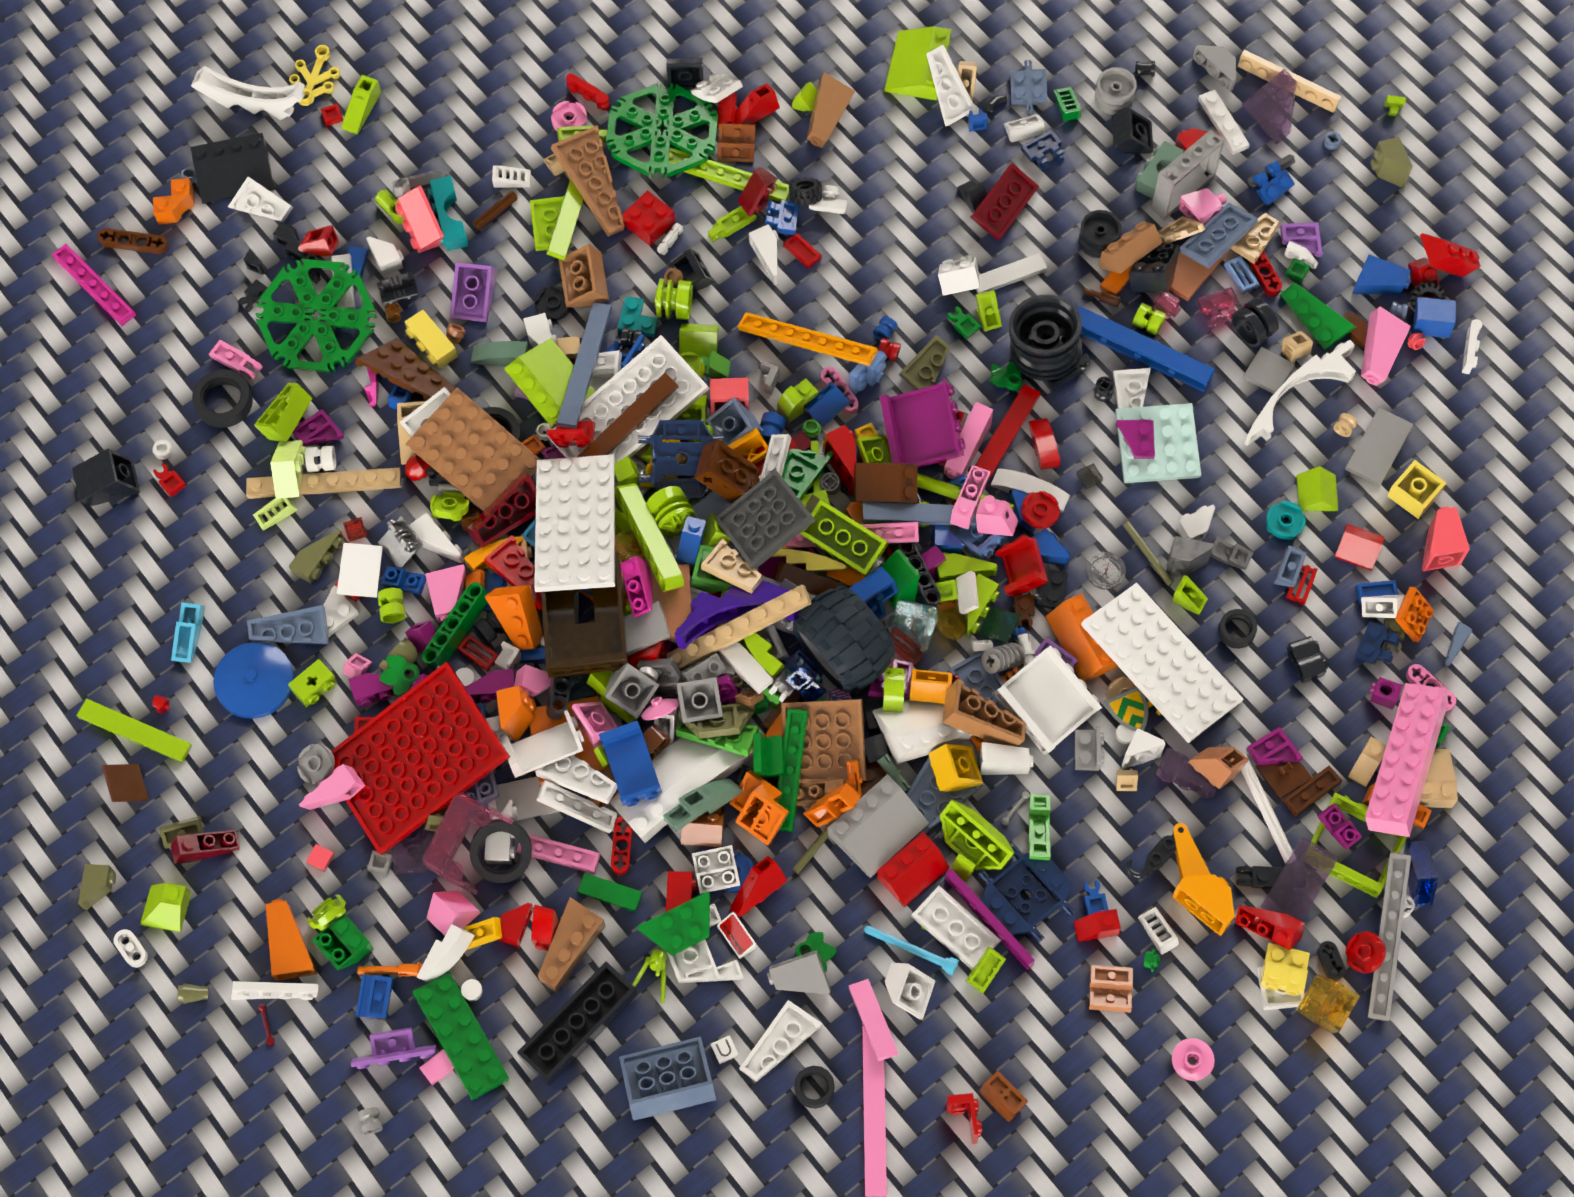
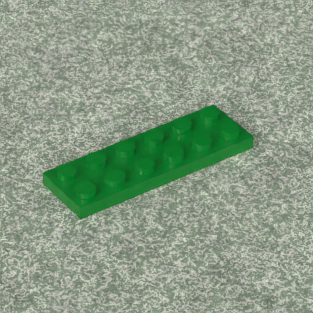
(460, 1036)

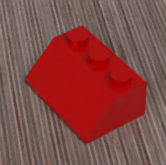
(1450, 256)
(913, 869)

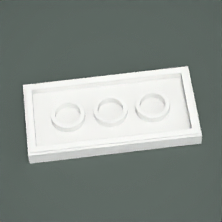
(955, 927)

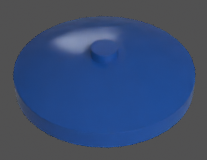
(253, 680)

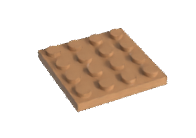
(831, 739)

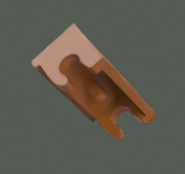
(1003, 1096)

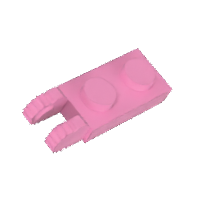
(234, 359)

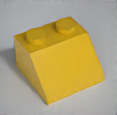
(955, 767)

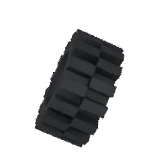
(805, 191)
(1426, 287)

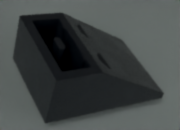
(1155, 270)

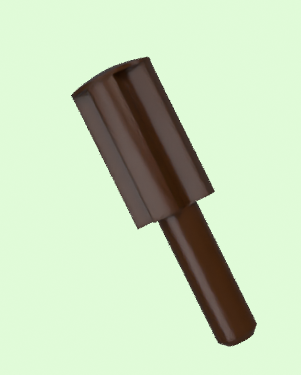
(1105, 297)

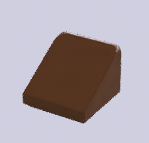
(469, 518)

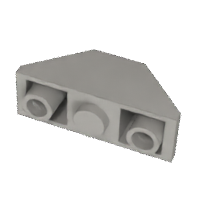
(1218, 63)

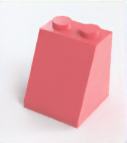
(725, 389)
(1445, 541)

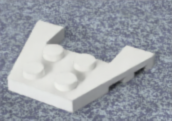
(697, 962)

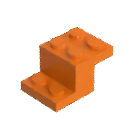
(759, 808)

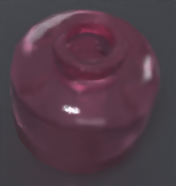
(1167, 303)

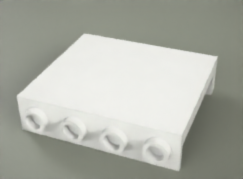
(1048, 699)

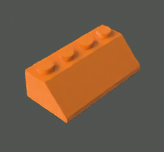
(1074, 639)

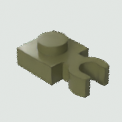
(1396, 628)

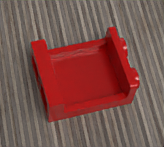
(1022, 565)

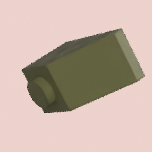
(95, 884)

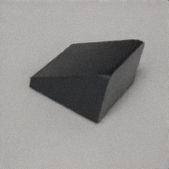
(252, 263)

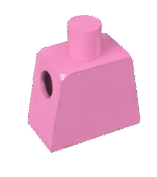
(1201, 205)
(995, 517)

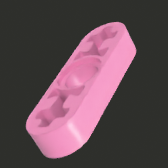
(839, 382)
(1429, 679)

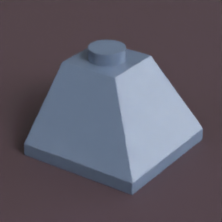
(733, 421)

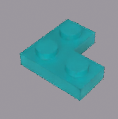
(632, 317)

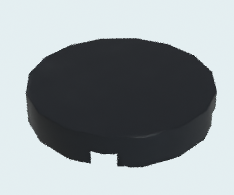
(552, 303)

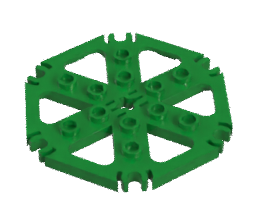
(649, 131)
(306, 325)

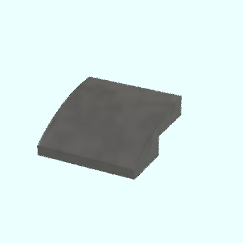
(668, 675)

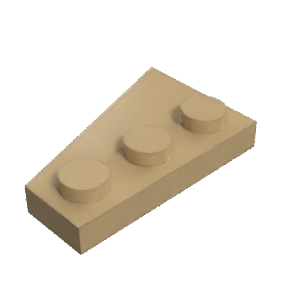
(728, 566)

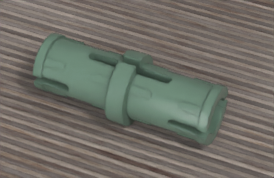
(894, 772)

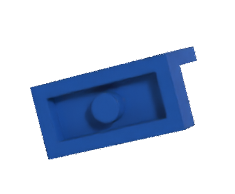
(827, 404)

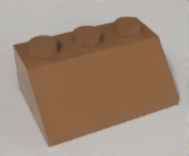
(1130, 248)
(583, 277)

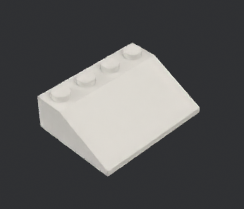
(917, 730)

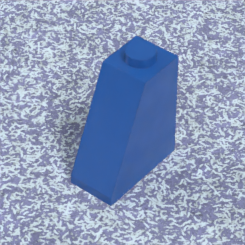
(1381, 278)

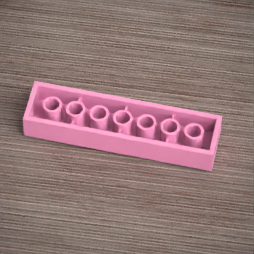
(1407, 759)

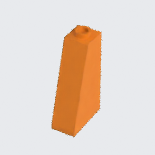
(286, 944)

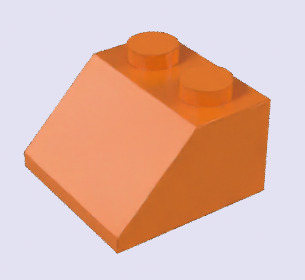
(515, 711)

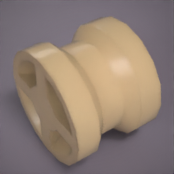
(1345, 425)

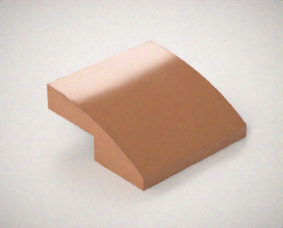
(1110, 988)

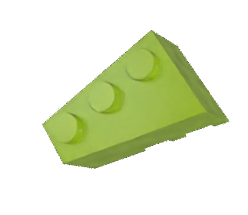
(284, 413)

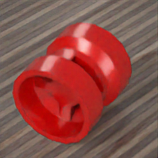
(890, 349)

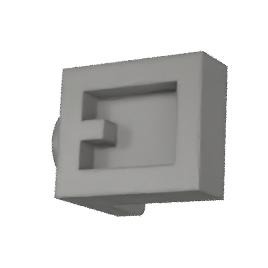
(771, 376)

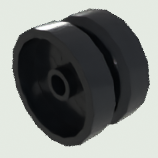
(1098, 231)
(1254, 322)

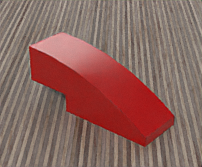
(1044, 444)

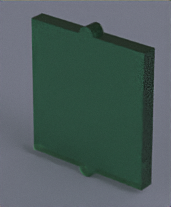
(999, 625)

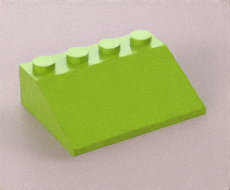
(909, 66)
(544, 378)

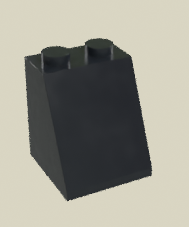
(105, 478)

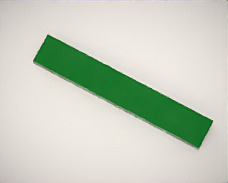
(793, 756)

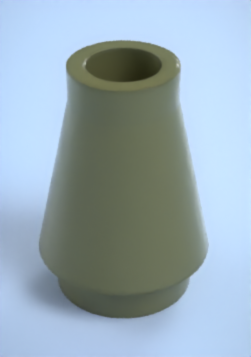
(190, 993)

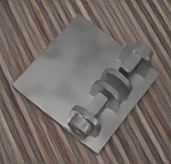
(400, 542)

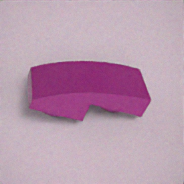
(727, 690)
(1339, 827)

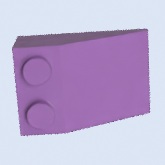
(472, 291)

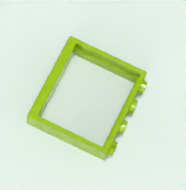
(1346, 874)

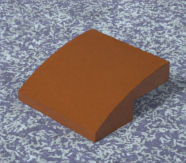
(736, 142)

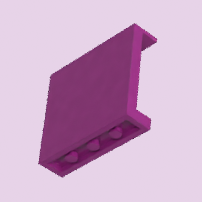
(923, 425)

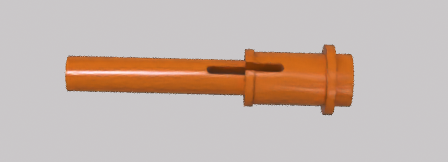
(401, 969)

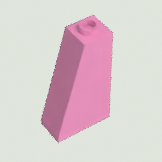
(1382, 345)
(973, 434)

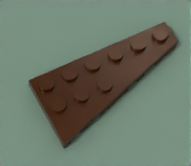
(404, 369)

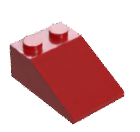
(842, 445)

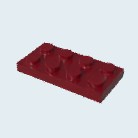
(1004, 201)

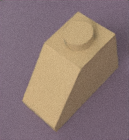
(967, 74)
(1368, 762)

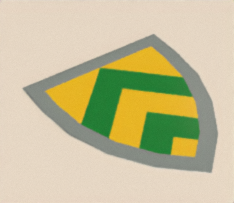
(1129, 709)

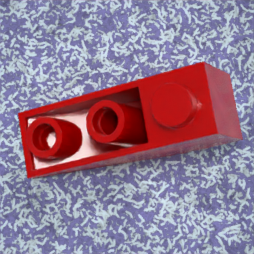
(757, 105)
(759, 883)
(1271, 925)

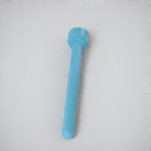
(947, 964)

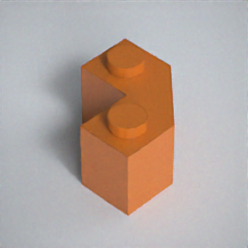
(170, 208)

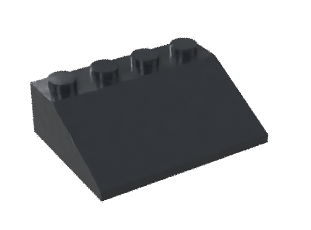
(226, 164)

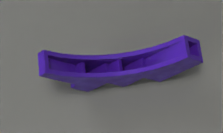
(712, 611)

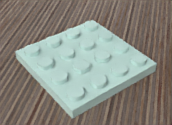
(1173, 441)

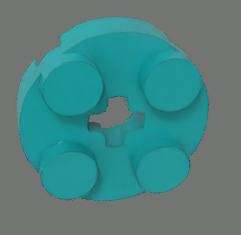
(1289, 530)

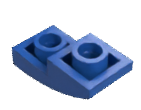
(406, 581)

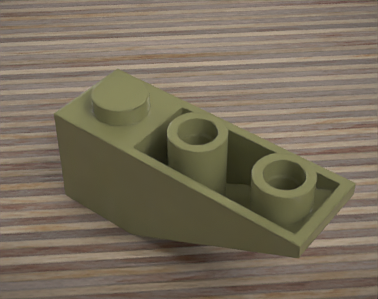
(313, 558)

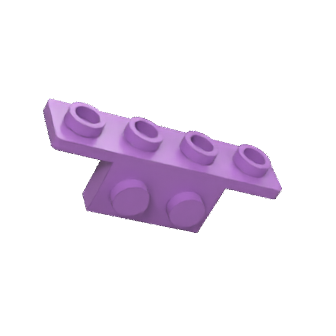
(393, 1046)

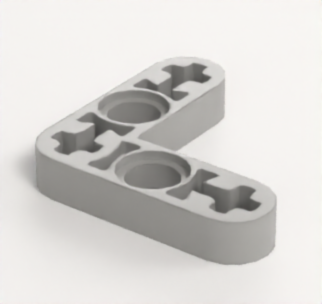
(404, 185)

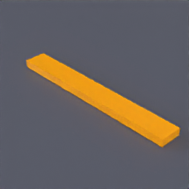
(808, 339)

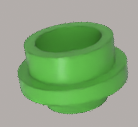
(811, 428)

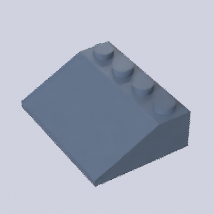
(667, 1078)

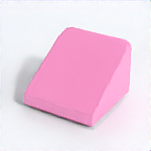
(356, 666)

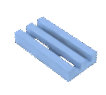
(1248, 287)

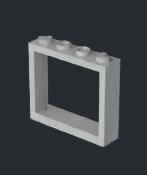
(1203, 152)

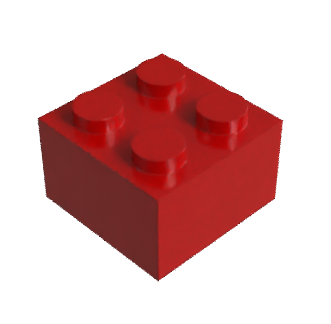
(649, 218)

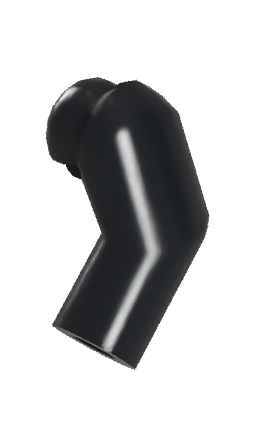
(993, 101)

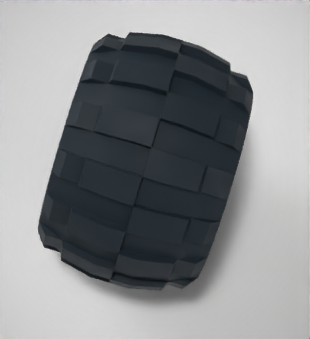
(844, 639)

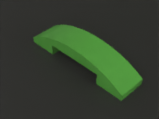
(1039, 827)

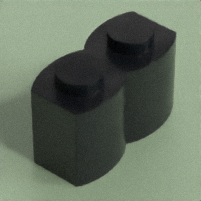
(1306, 659)

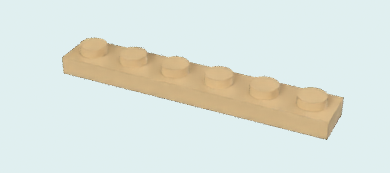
(1304, 88)

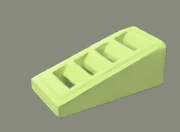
(285, 512)

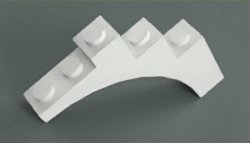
(229, 92)

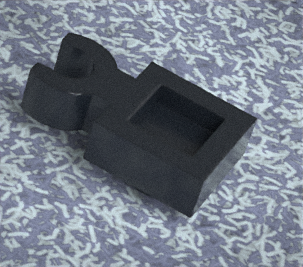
(252, 295)

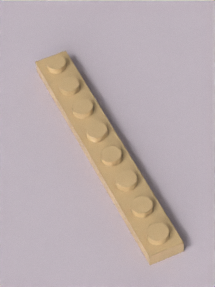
(331, 482)
(741, 627)

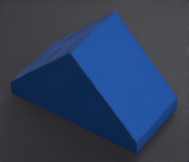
(946, 540)

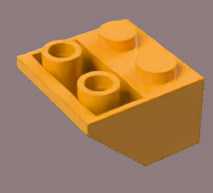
(929, 686)

